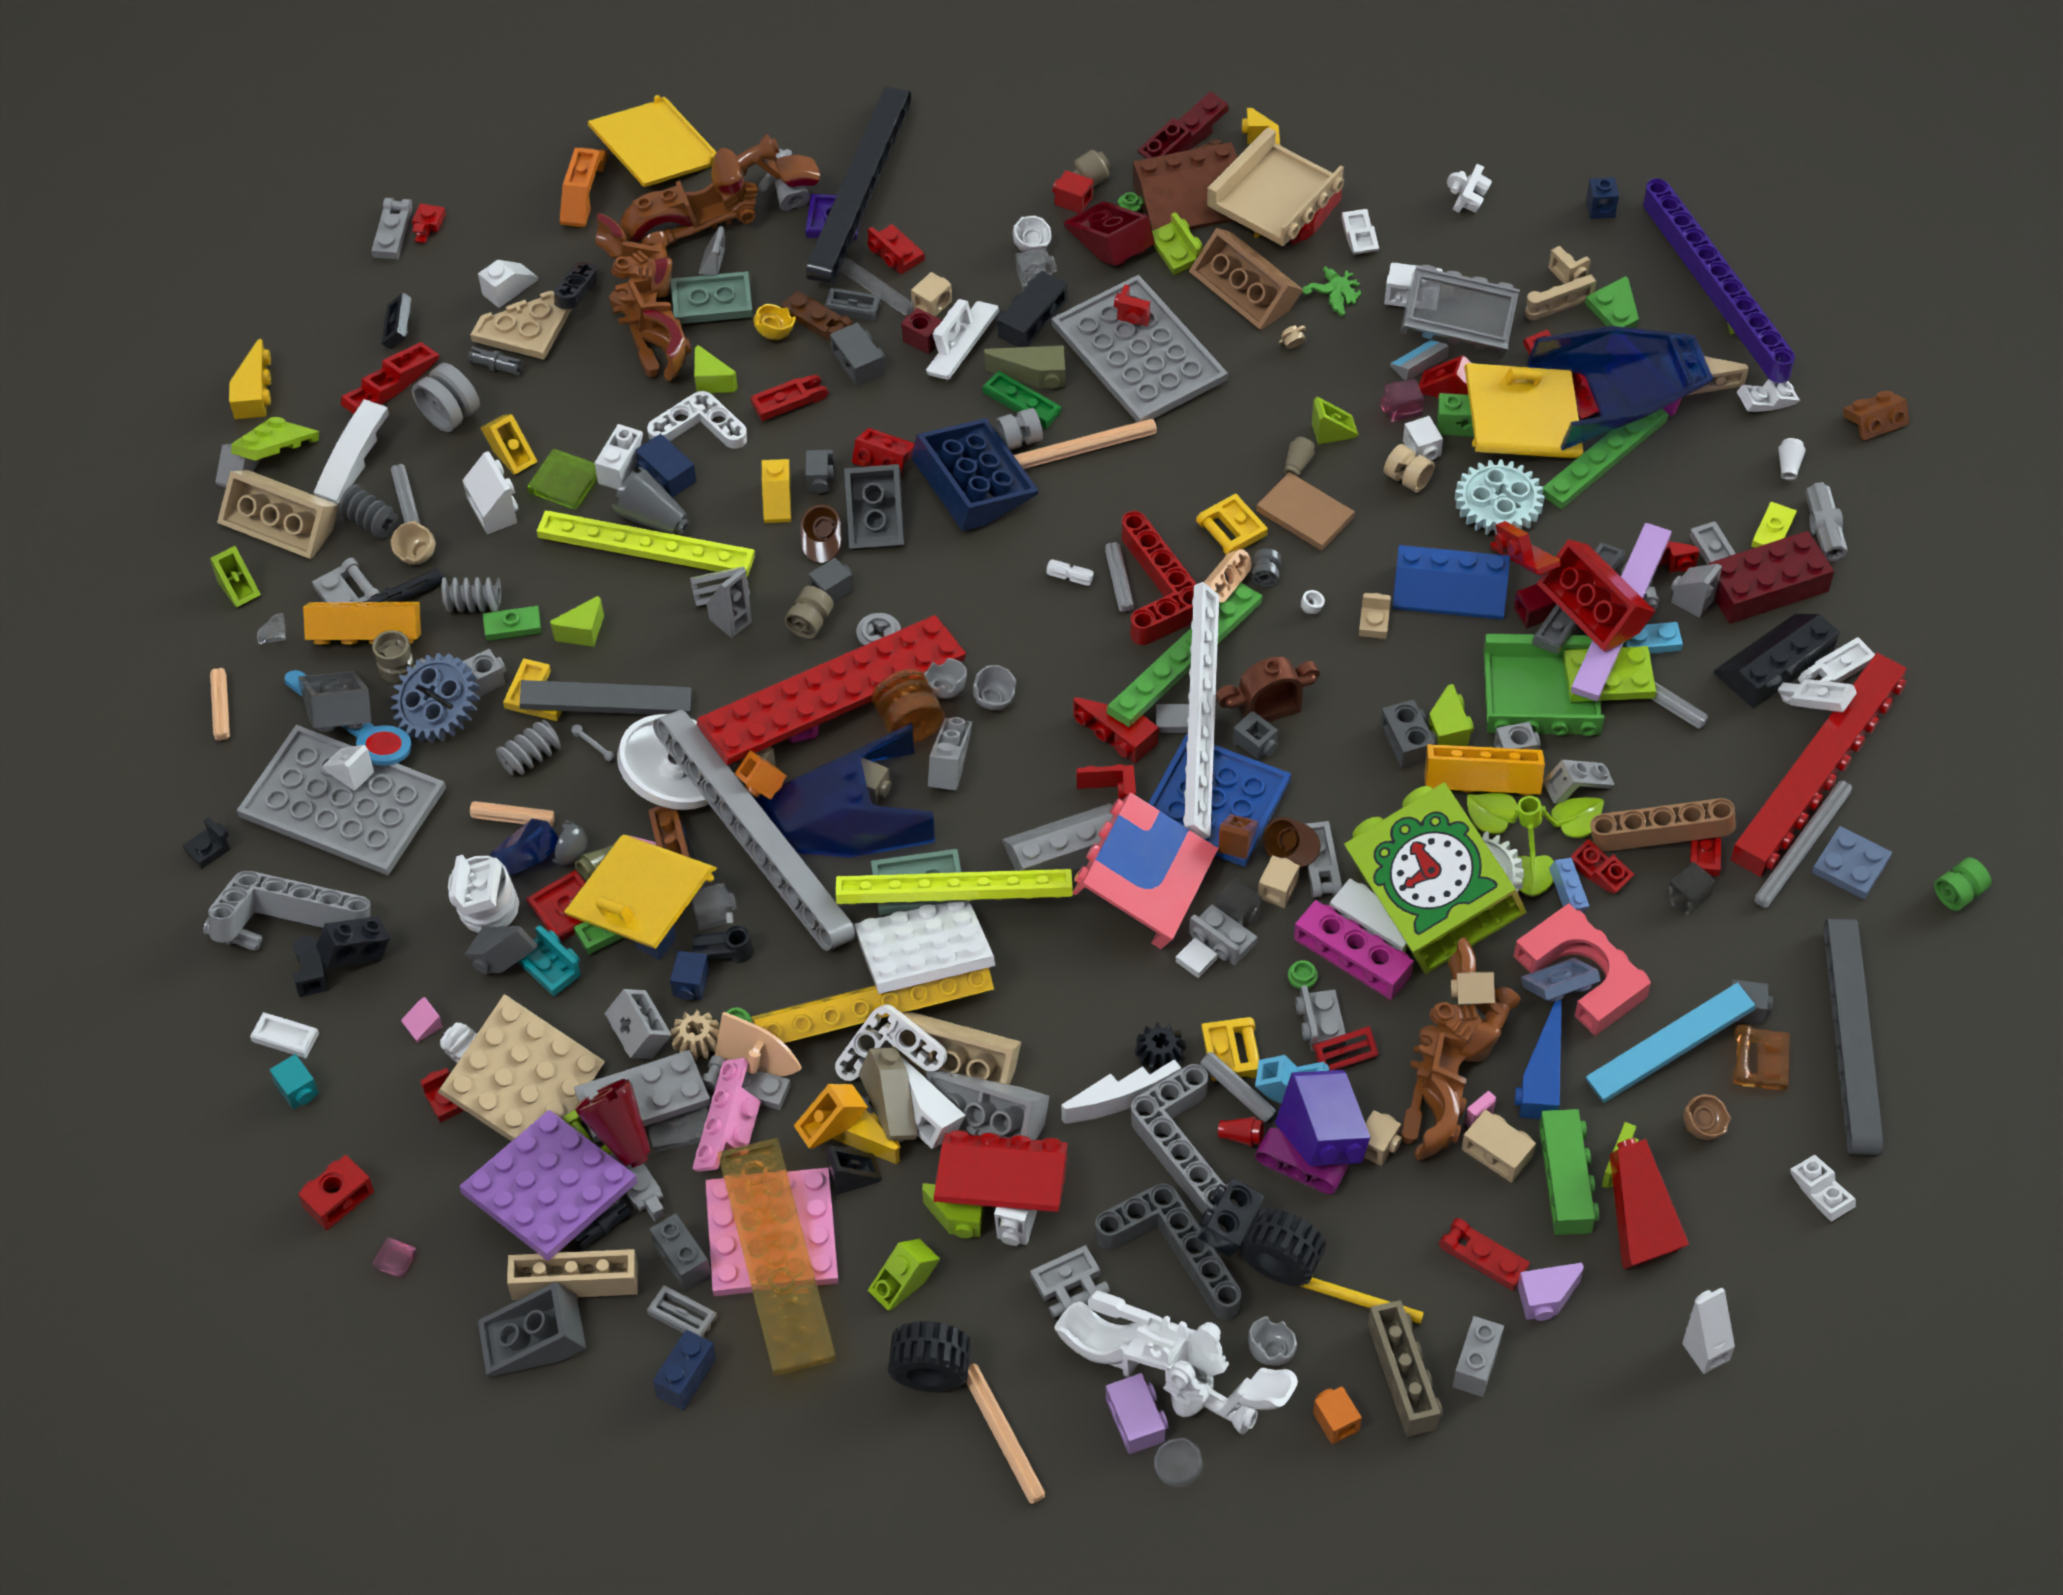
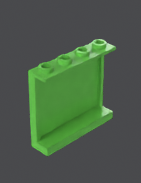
(1532, 687)

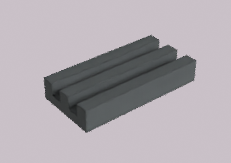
(851, 307)

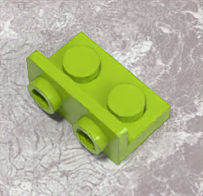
(1177, 244)

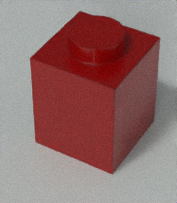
(1073, 191)

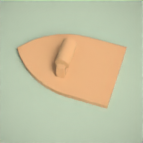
(757, 1045)

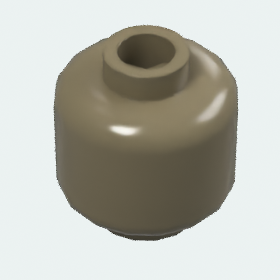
(1093, 166)

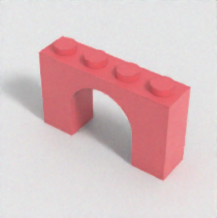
(1571, 934)

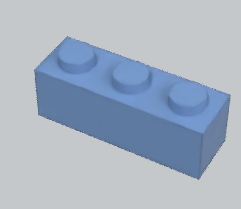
(1568, 884)

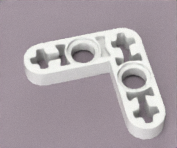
(696, 414)
(892, 1034)

